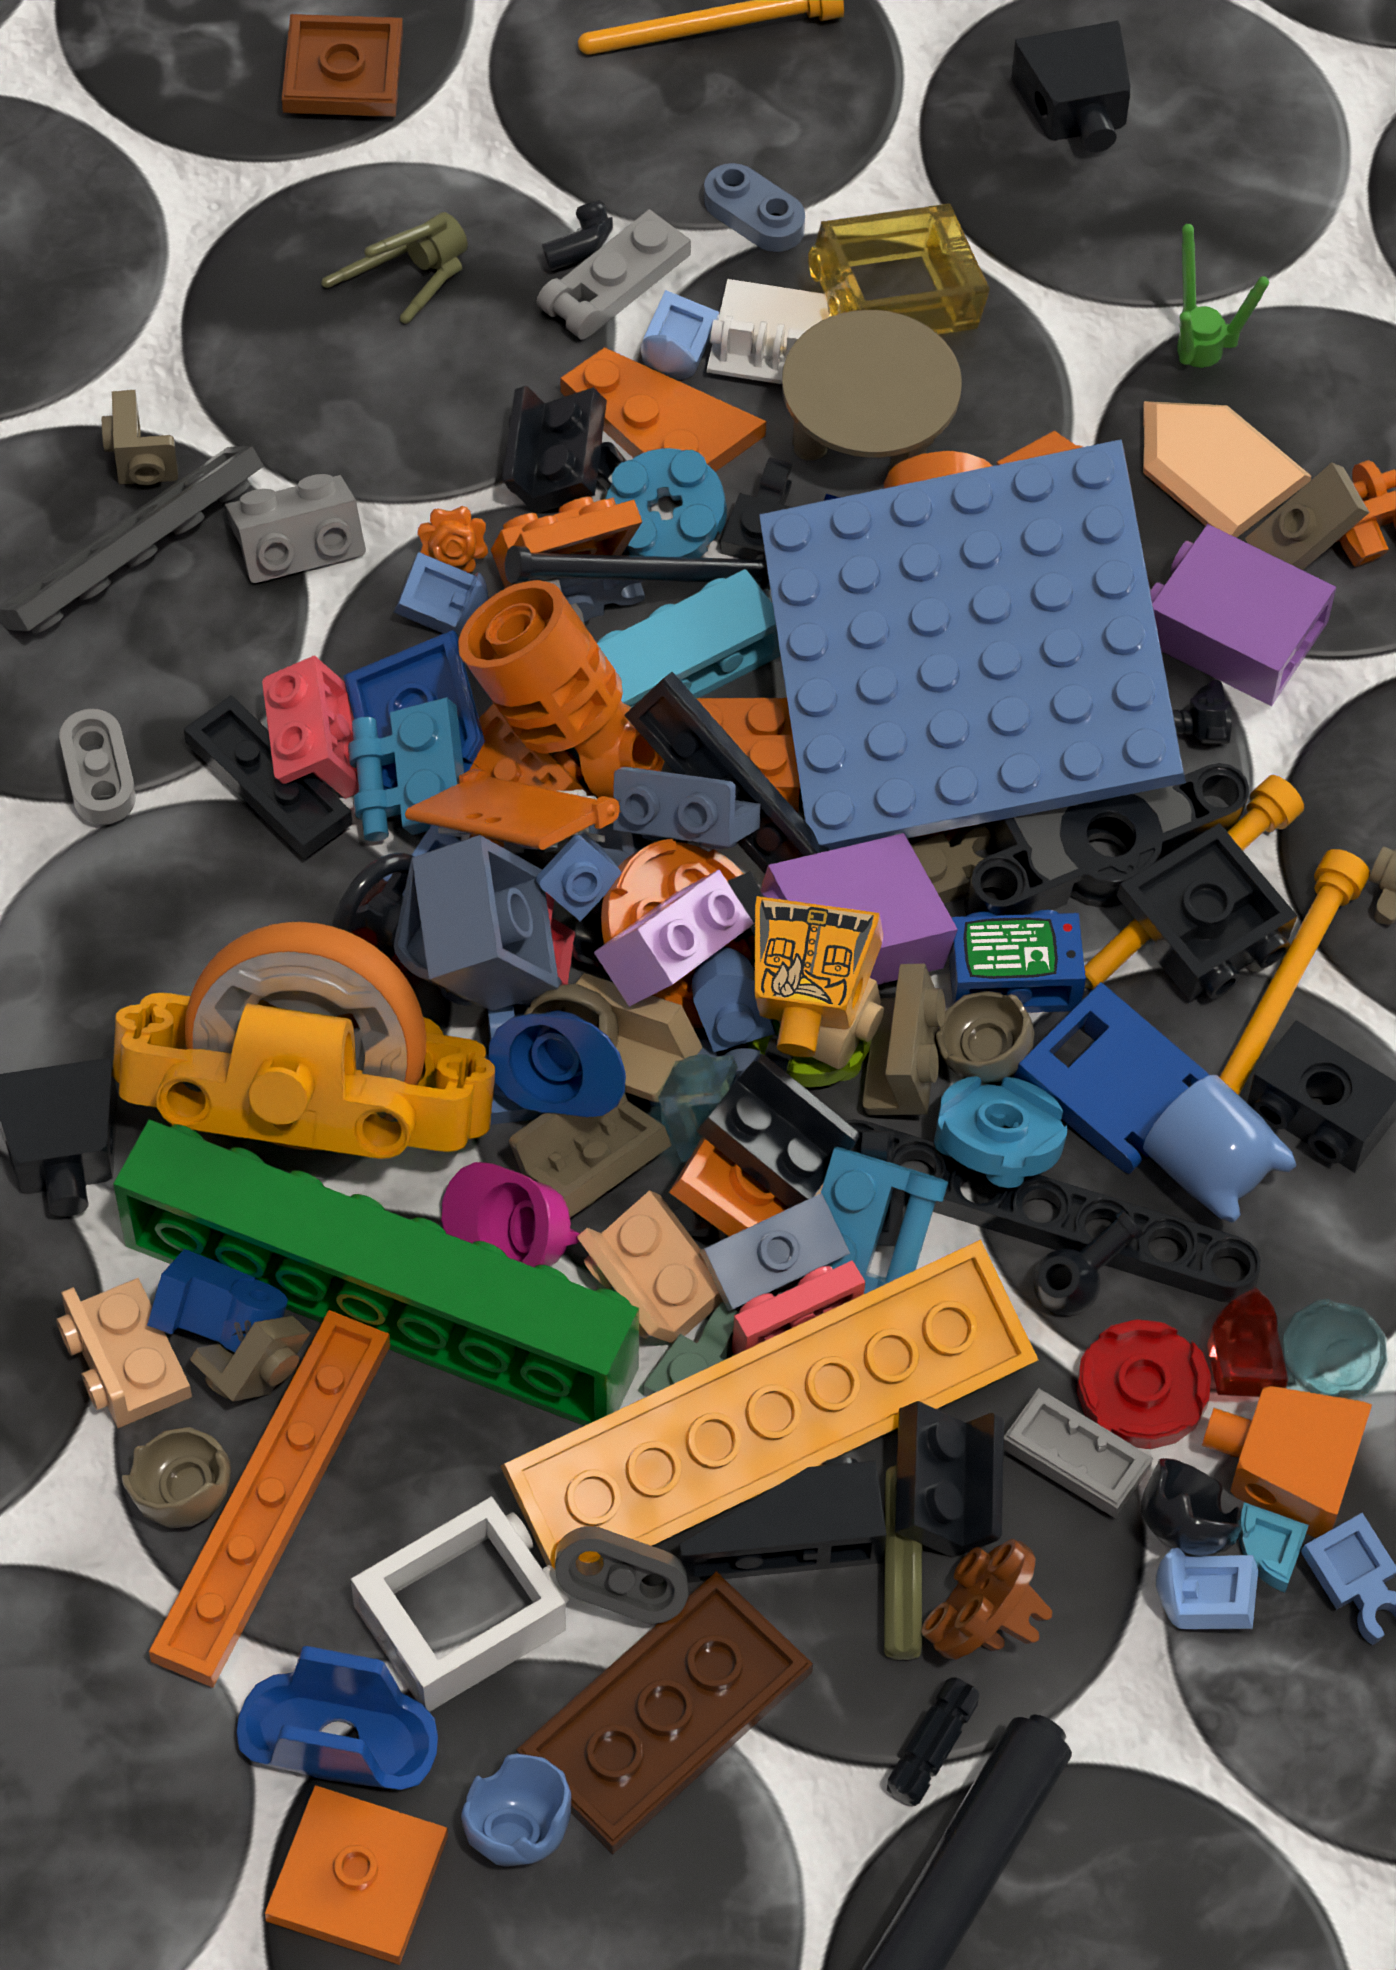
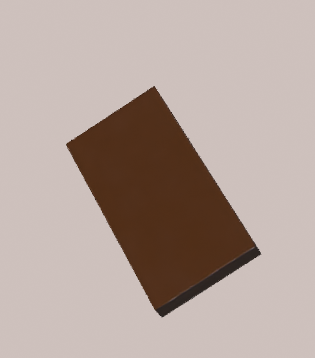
(668, 1710)

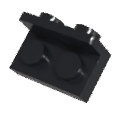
(554, 448)
(777, 1131)
(949, 1479)

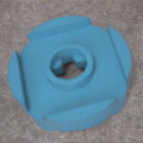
(684, 478)
(973, 1134)

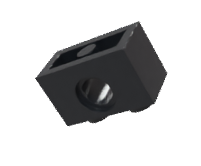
(1313, 1066)

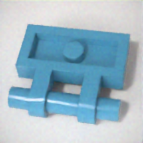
(426, 757)

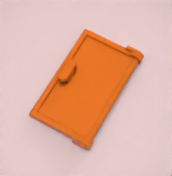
(512, 811)

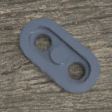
(746, 202)

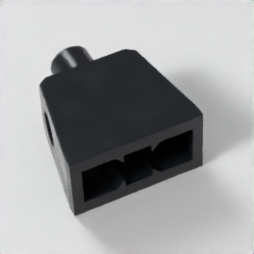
(1075, 82)
(60, 1130)

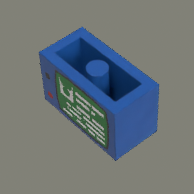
(1022, 956)

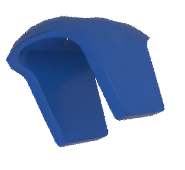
(288, 1711)

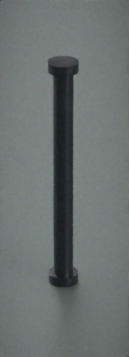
(523, 565)

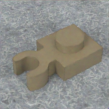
(951, 866)

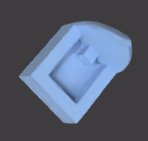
(677, 336)
(1208, 1590)

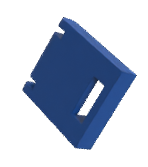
(1118, 1082)

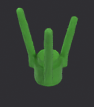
(1202, 328)

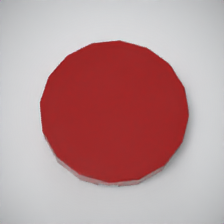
(1144, 1383)

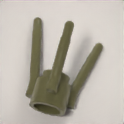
(429, 245)

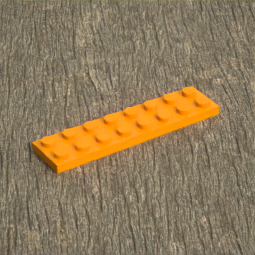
(775, 1407)

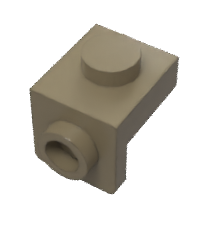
(136, 457)
(260, 1362)

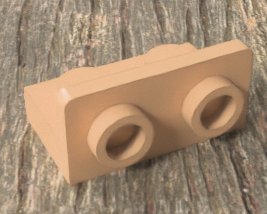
(654, 1267)
(128, 1361)

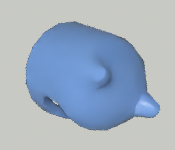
(1216, 1146)

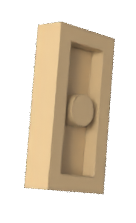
(650, 1037)

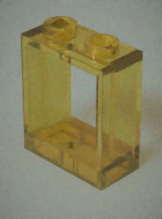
(896, 236)

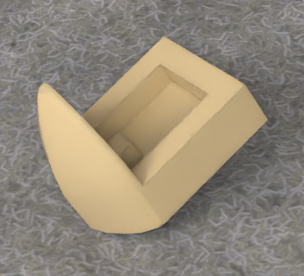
(838, 1045)

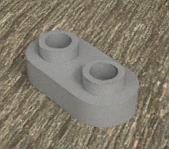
(99, 770)

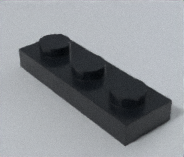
(240, 753)

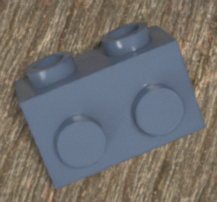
(682, 808)

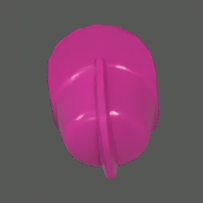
(508, 1211)

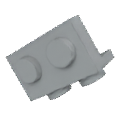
(296, 527)

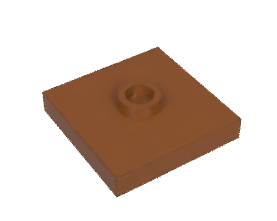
(342, 65)

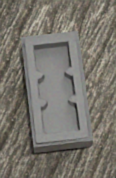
(1077, 1453)

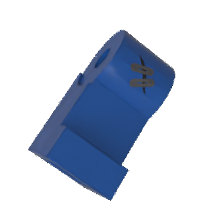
(212, 1300)

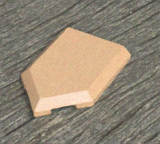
(1216, 464)

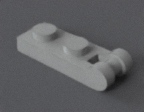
(615, 274)

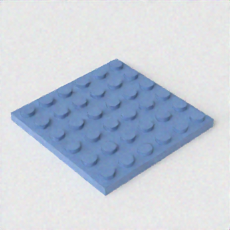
(970, 648)

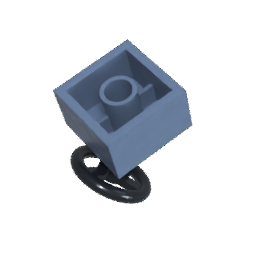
(464, 922)

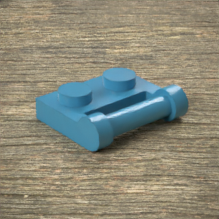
(858, 1198)

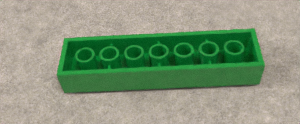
(433, 1293)

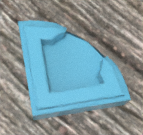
(1273, 1543)

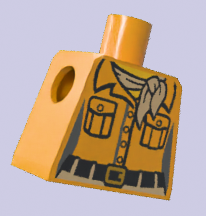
(811, 967)

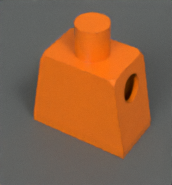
(1292, 1453)

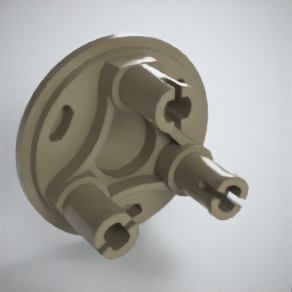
(870, 386)

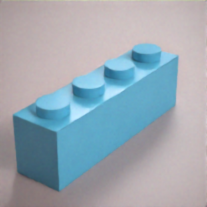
(701, 640)

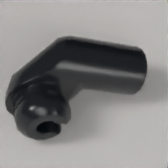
(585, 241)

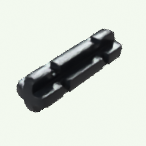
(933, 1741)

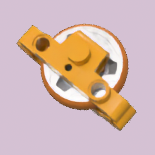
(307, 1048)

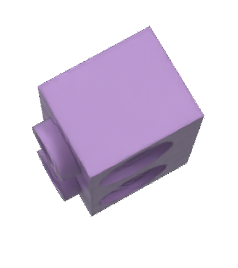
(674, 938)

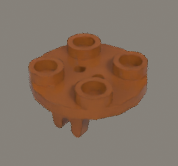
(989, 1597)

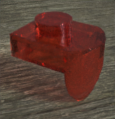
(1247, 1347)

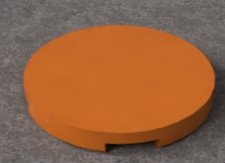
(650, 879)

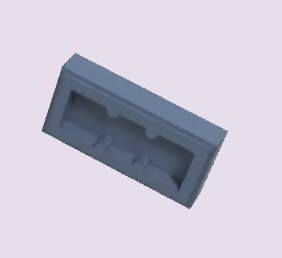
(774, 1252)

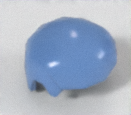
(518, 1811)

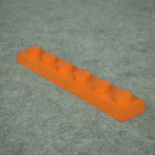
(269, 1499)

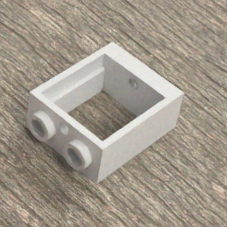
(439, 1680)

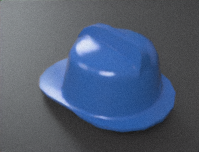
(557, 1065)

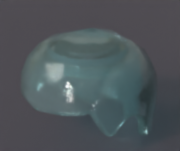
(1335, 1350)

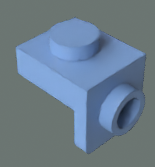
(579, 875)

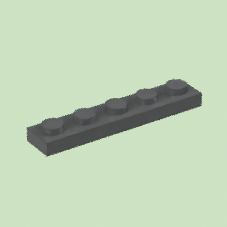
(130, 540)

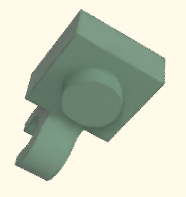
(689, 1358)

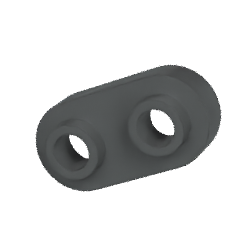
(617, 1576)

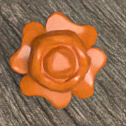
(454, 538)

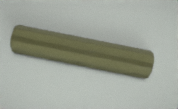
(902, 1584)

